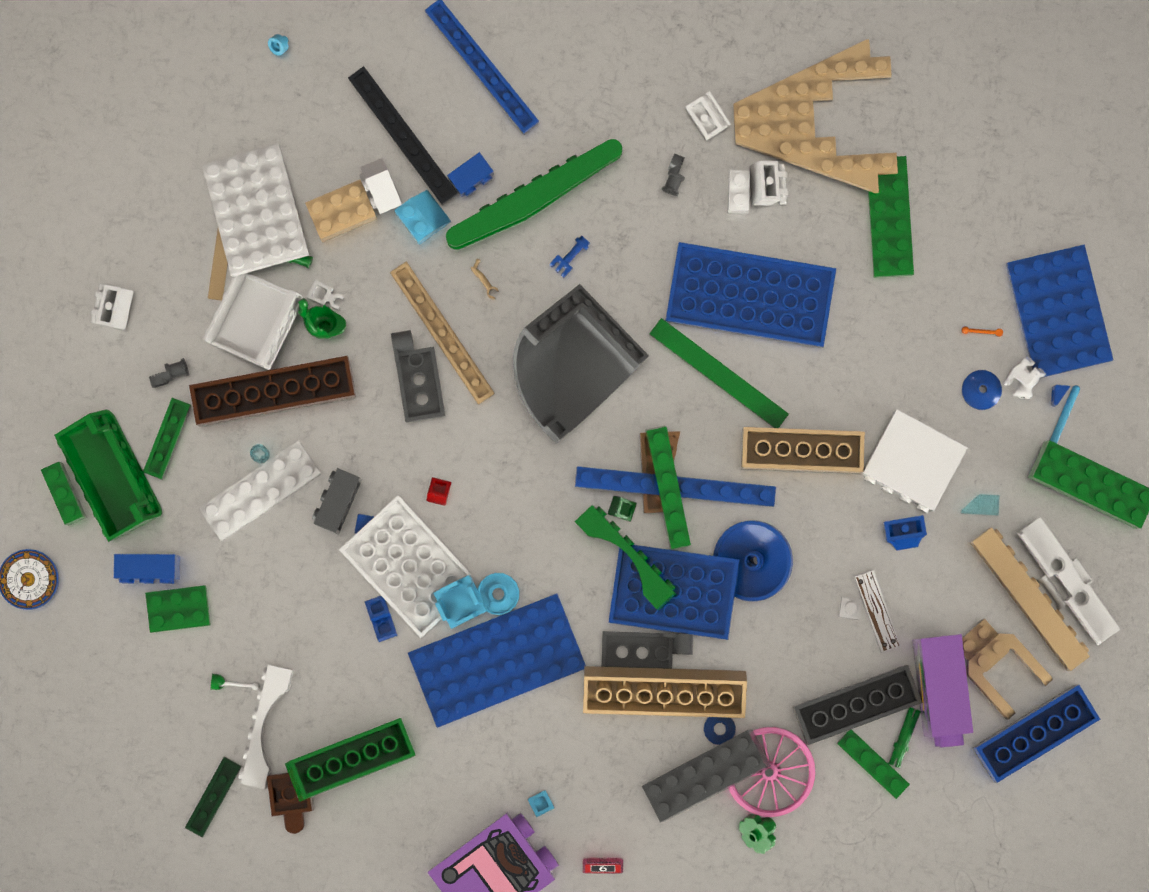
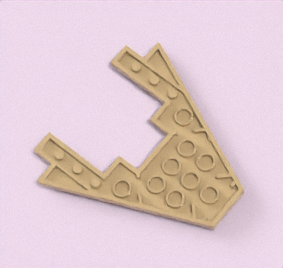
(782, 119)

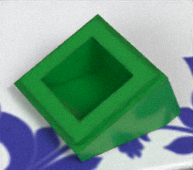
(622, 508)

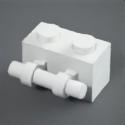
(768, 183)
(111, 306)

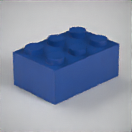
(146, 568)

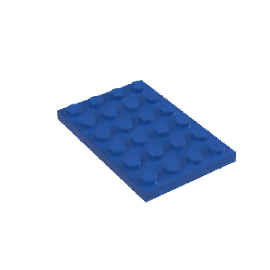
(1060, 311)
(702, 600)

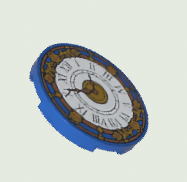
(28, 579)

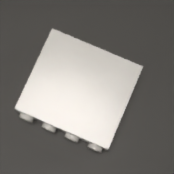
(253, 319)
(914, 461)

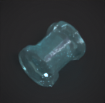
(263, 459)

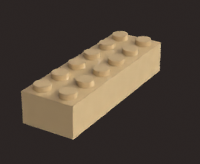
(802, 450)

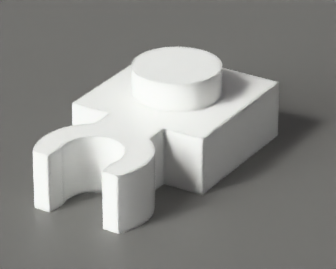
(322, 294)

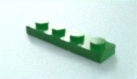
(167, 438)
(873, 763)

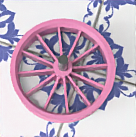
(774, 772)

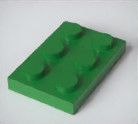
(178, 609)

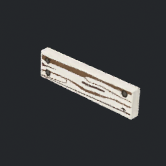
(877, 611)

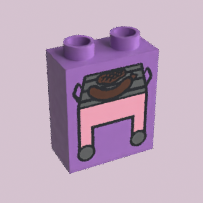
(497, 861)

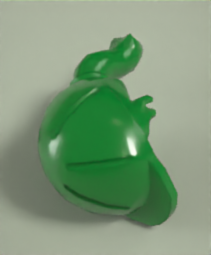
(321, 321)

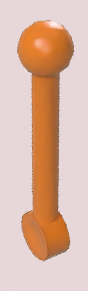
(999, 332)

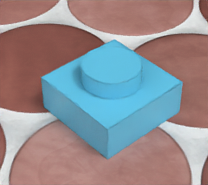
(540, 803)

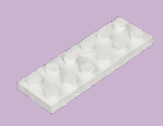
(259, 491)

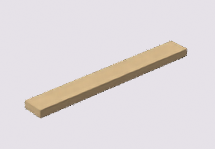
(442, 333)

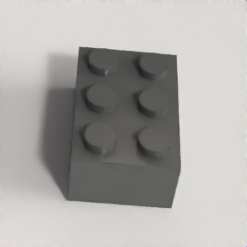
(337, 500)

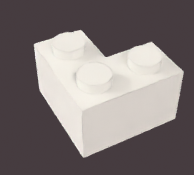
(378, 181)

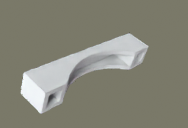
(256, 767)

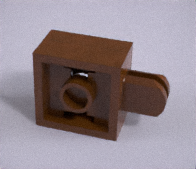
(286, 803)

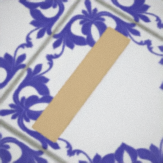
(218, 271)

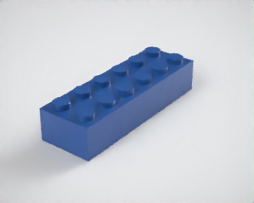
(1036, 733)

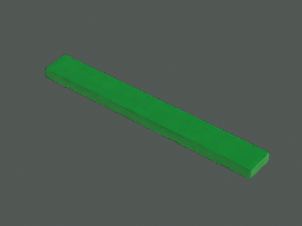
(718, 374)

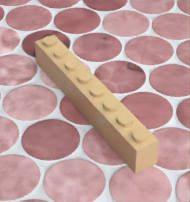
(1029, 599)

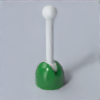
(219, 682)

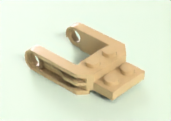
(986, 647)

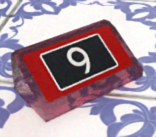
(602, 865)

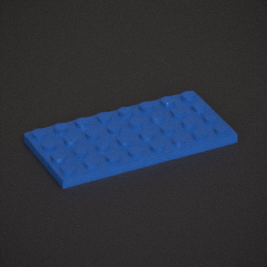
(751, 294)
(497, 660)

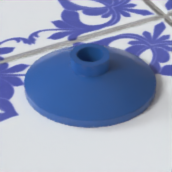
(972, 394)

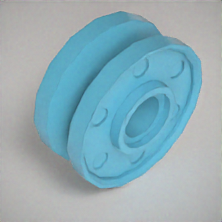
(510, 589)

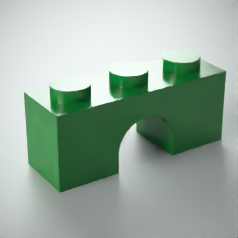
(62, 493)

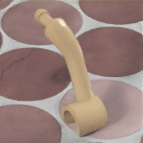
(483, 279)

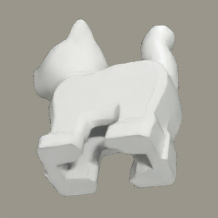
(1028, 378)

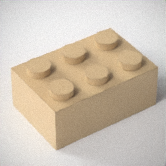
(341, 211)

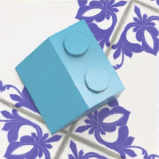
(422, 216)

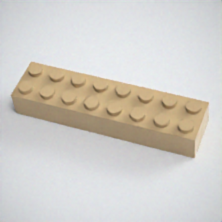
(664, 692)

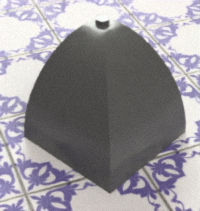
(572, 362)

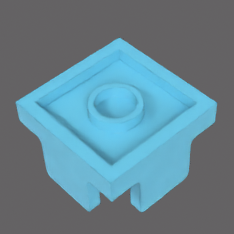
(459, 602)

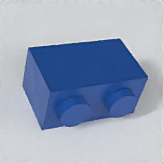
(470, 175)

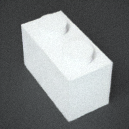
(738, 191)

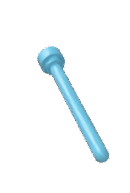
(1065, 414)

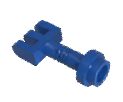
(564, 262)

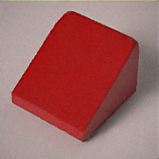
(438, 491)

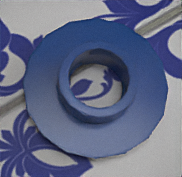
(719, 739)

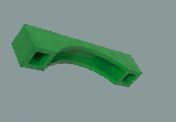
(668, 487)
(654, 587)

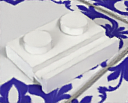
(708, 116)

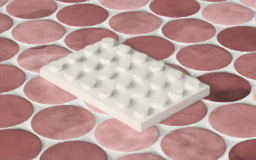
(255, 210)
(405, 563)

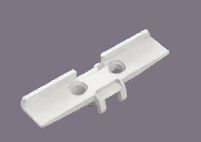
(1074, 578)

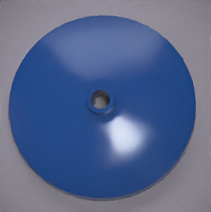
(773, 556)

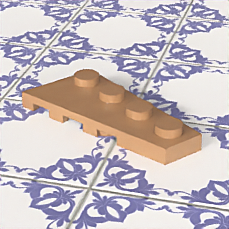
(652, 503)

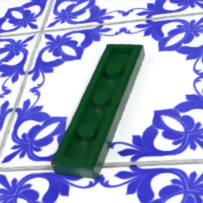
(213, 797)

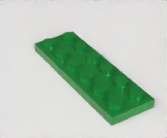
(891, 224)

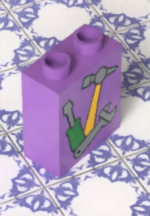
(943, 689)

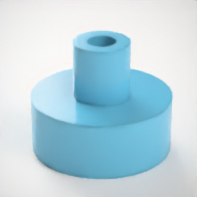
(278, 44)

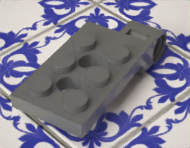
(409, 364)
(659, 646)

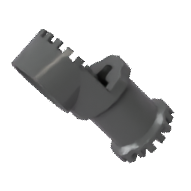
(674, 179)
(172, 371)

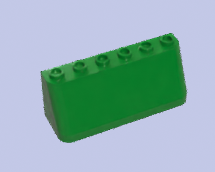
(108, 474)

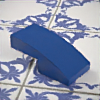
(381, 618)

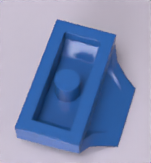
(905, 532)

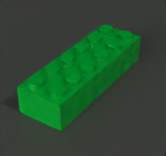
(1091, 484)
(350, 759)

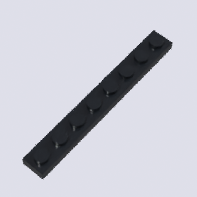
(403, 135)

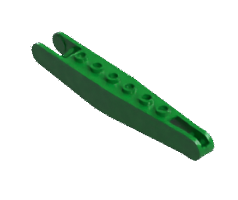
(533, 197)

